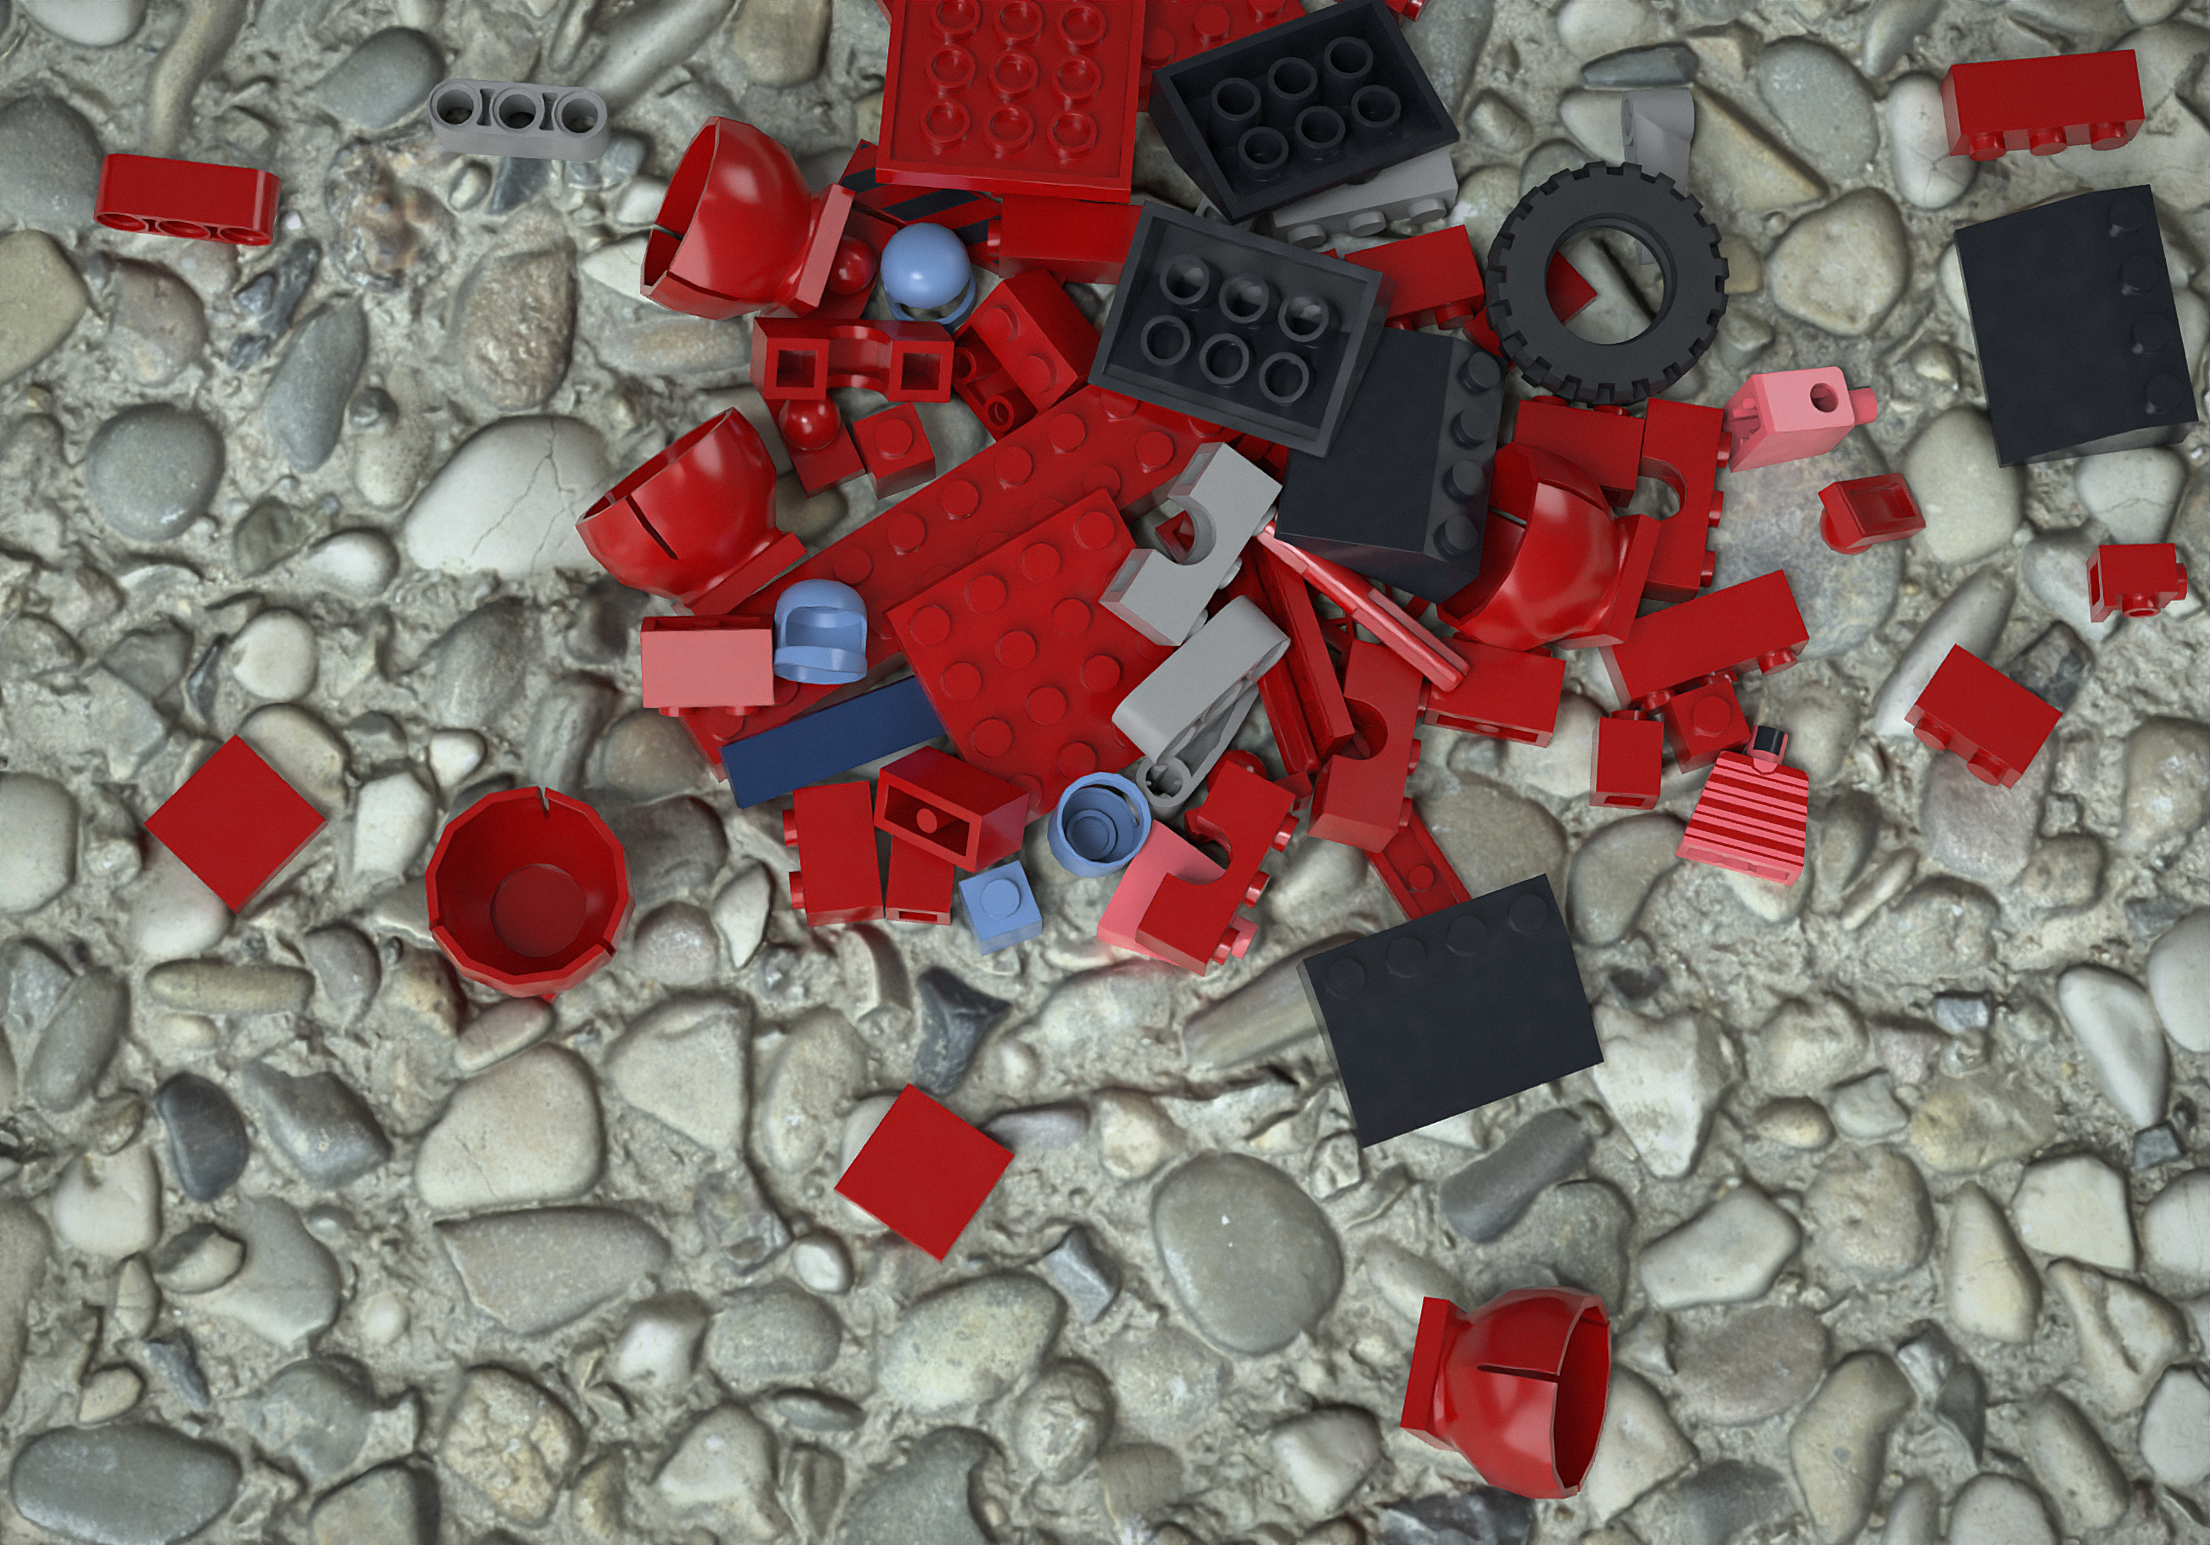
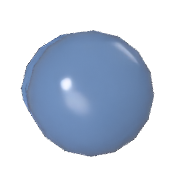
(927, 269)
(820, 633)
(1087, 816)

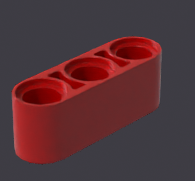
(187, 199)

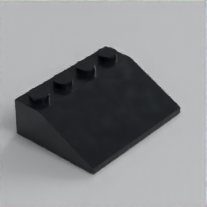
(1298, 109)
(2076, 328)
(1241, 329)
(1407, 469)
(1452, 1010)

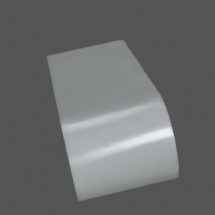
(498, 100)
(1200, 680)

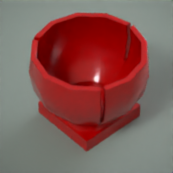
(747, 228)
(695, 520)
(1563, 575)
(529, 892)
(1514, 1386)

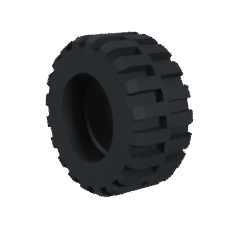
(1657, 218)

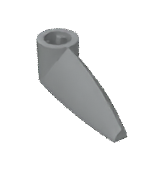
(1658, 136)
(1190, 766)

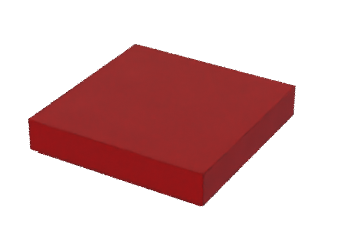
(236, 824)
(924, 1173)

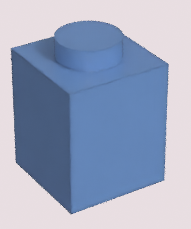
(1000, 908)

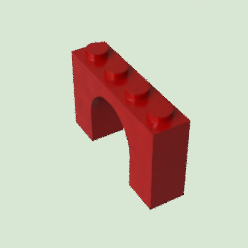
(1063, 235)

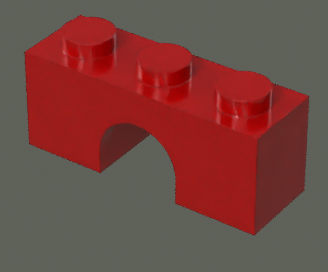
(887, 356)
(1682, 450)
(1365, 799)
(1195, 921)

